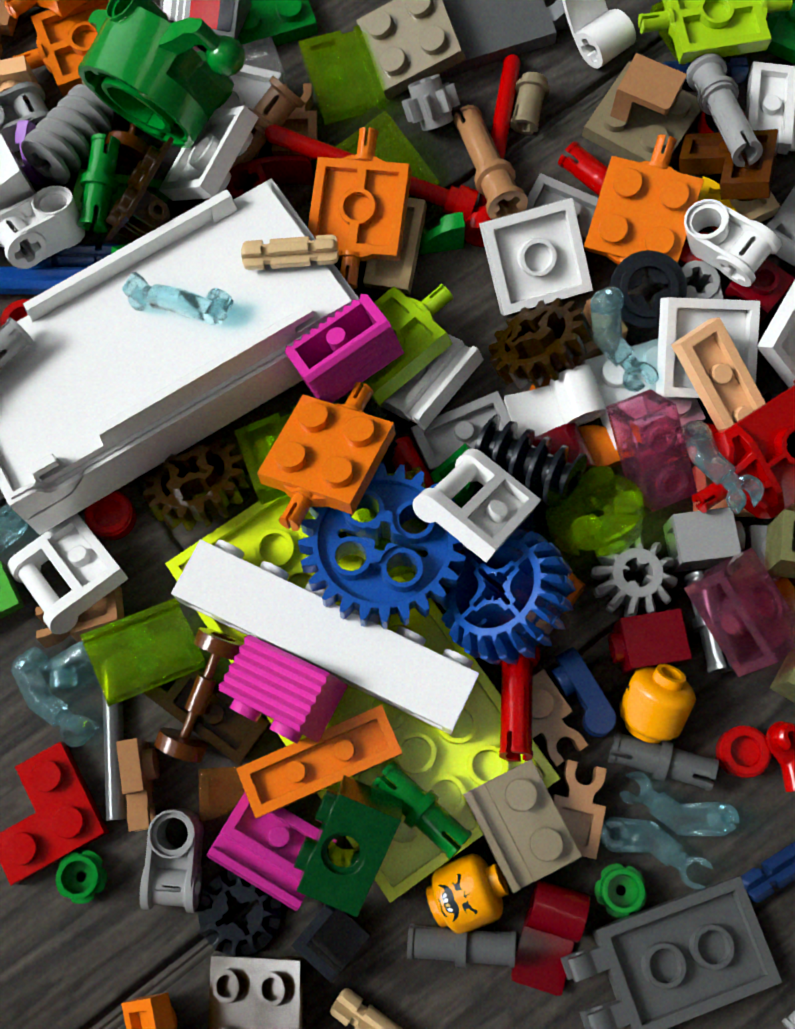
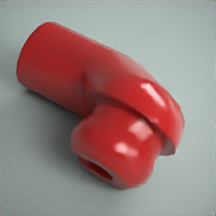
(781, 743)

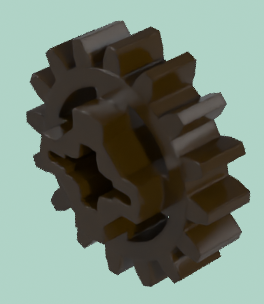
(540, 343)
(194, 487)

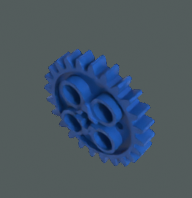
(370, 586)

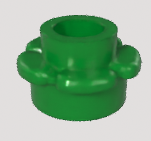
(68, 882)
(634, 895)

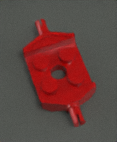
(759, 449)

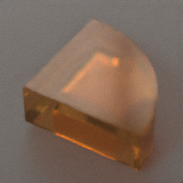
(218, 792)

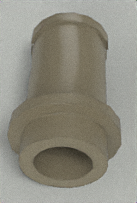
(531, 92)

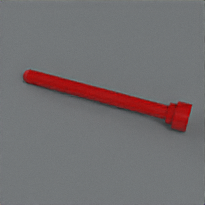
(499, 134)
(452, 199)

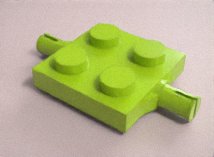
(714, 25)
(417, 334)

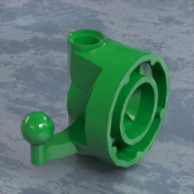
(153, 73)

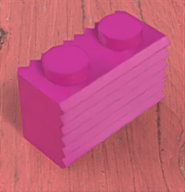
(345, 350)
(282, 688)

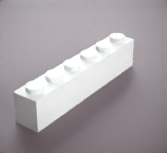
(294, 619)

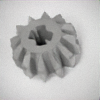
(630, 594)

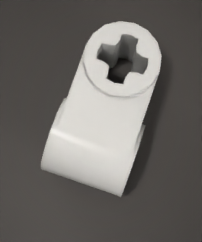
(42, 226)
(737, 244)

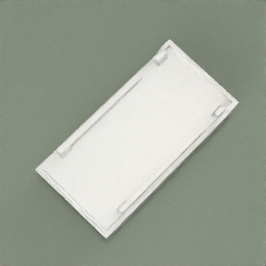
(126, 388)

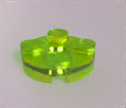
(605, 534)

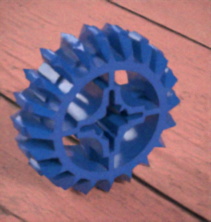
(533, 582)

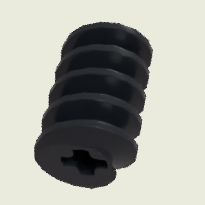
(532, 465)

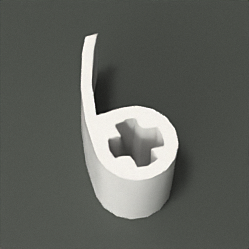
(598, 31)
(564, 401)

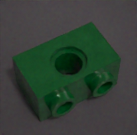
(342, 875)

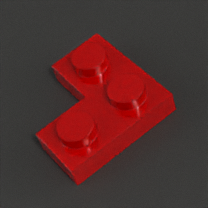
(63, 817)

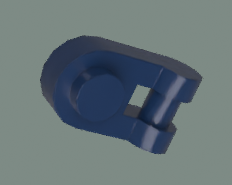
(575, 677)

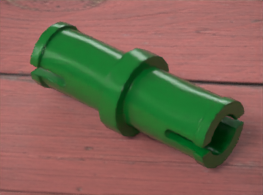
(99, 183)
(423, 810)

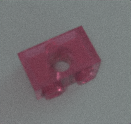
(652, 448)
(744, 612)

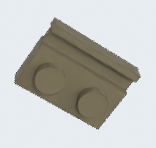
(522, 826)

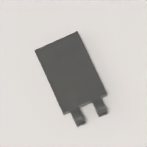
(502, 27)
(677, 959)

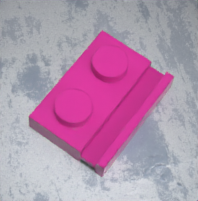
(264, 850)

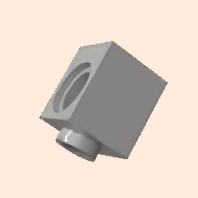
(703, 539)

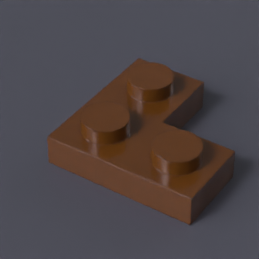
(708, 155)

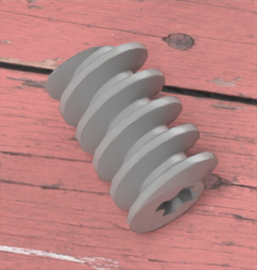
(65, 134)

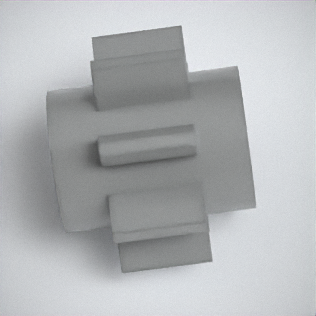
(430, 102)

